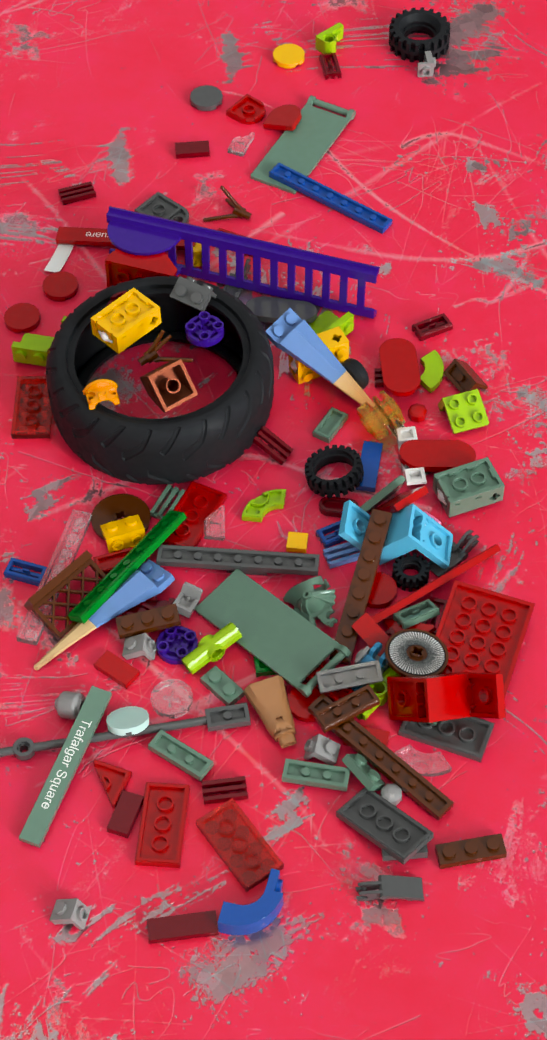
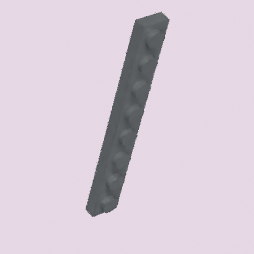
(238, 559)

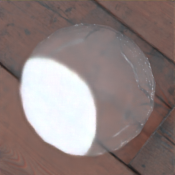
(171, 698)

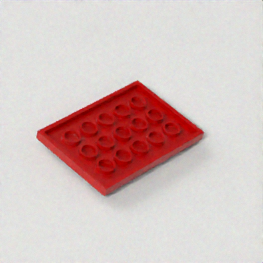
(483, 630)

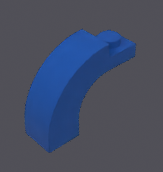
(253, 917)

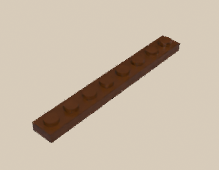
(362, 580)
(389, 764)

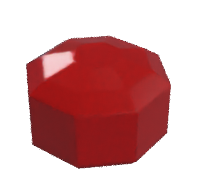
(417, 412)

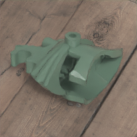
(313, 602)

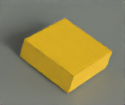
(297, 542)

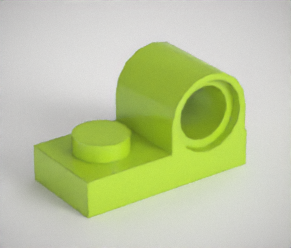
(327, 40)

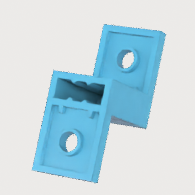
(408, 531)

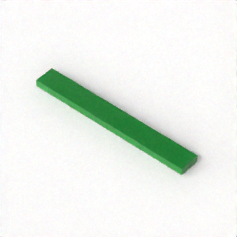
(126, 566)

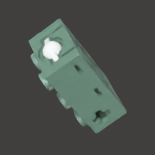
(468, 487)

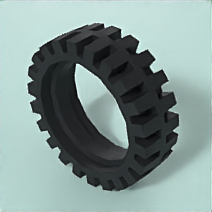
(339, 485)

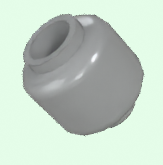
(69, 704)

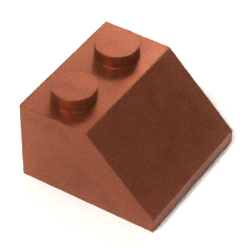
(169, 385)

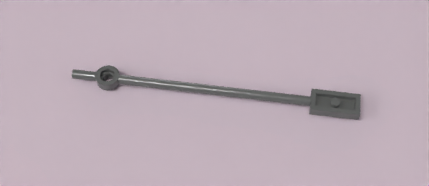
(215, 719)

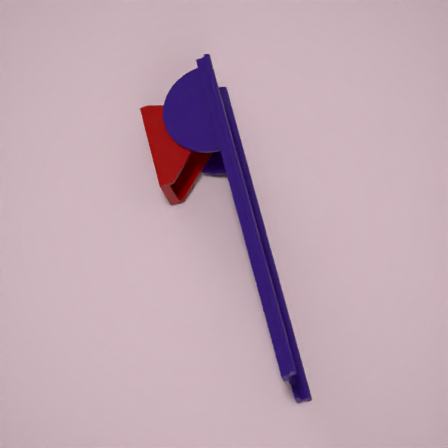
(145, 239)

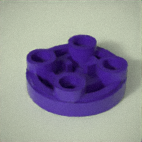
(204, 330)
(175, 644)

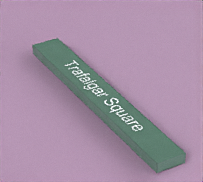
(65, 767)

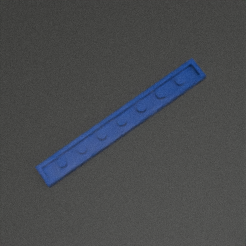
(331, 198)

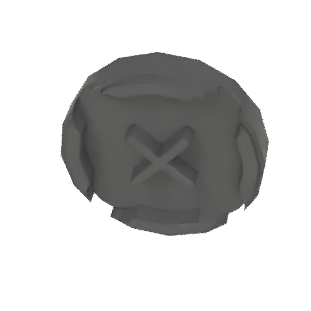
(206, 98)

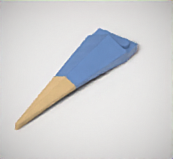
(302, 343)
(142, 585)

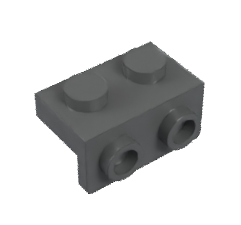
(192, 294)

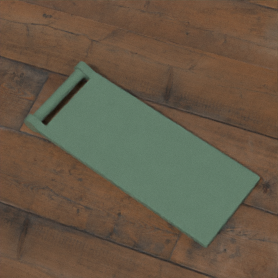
(306, 144)
(271, 630)

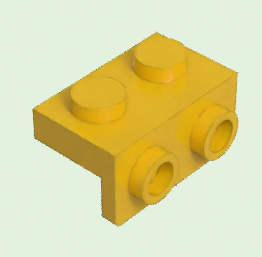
(123, 533)

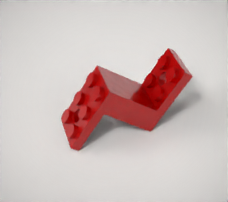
(446, 697)

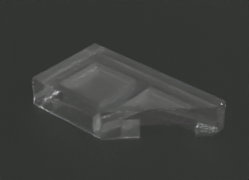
(241, 144)
(215, 525)

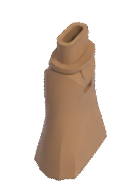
(273, 708)

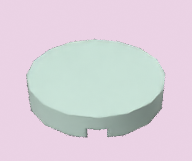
(127, 720)

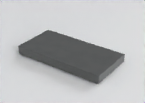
(459, 736)
(385, 825)

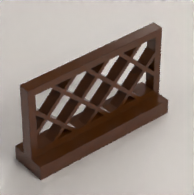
(56, 584)

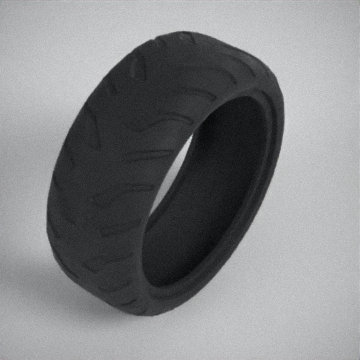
(172, 447)

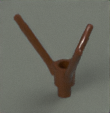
(237, 212)
(151, 355)

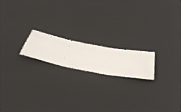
(59, 257)

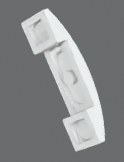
(413, 476)

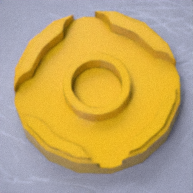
(288, 56)

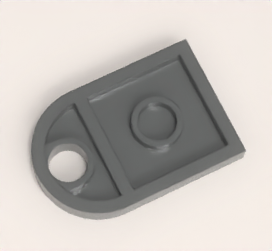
(164, 207)

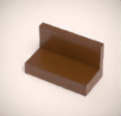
(463, 376)

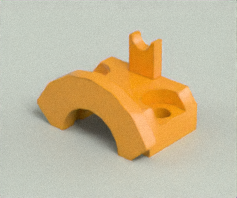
(99, 391)

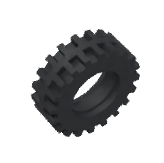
(419, 22)

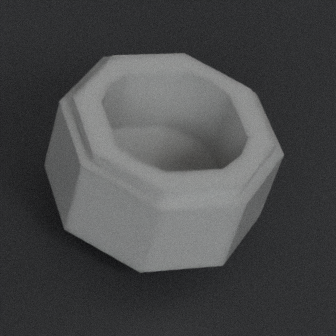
(392, 793)

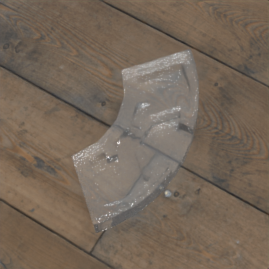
(424, 763)

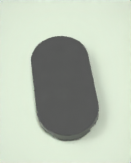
(271, 308)

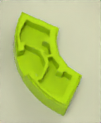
(433, 371)
(260, 506)

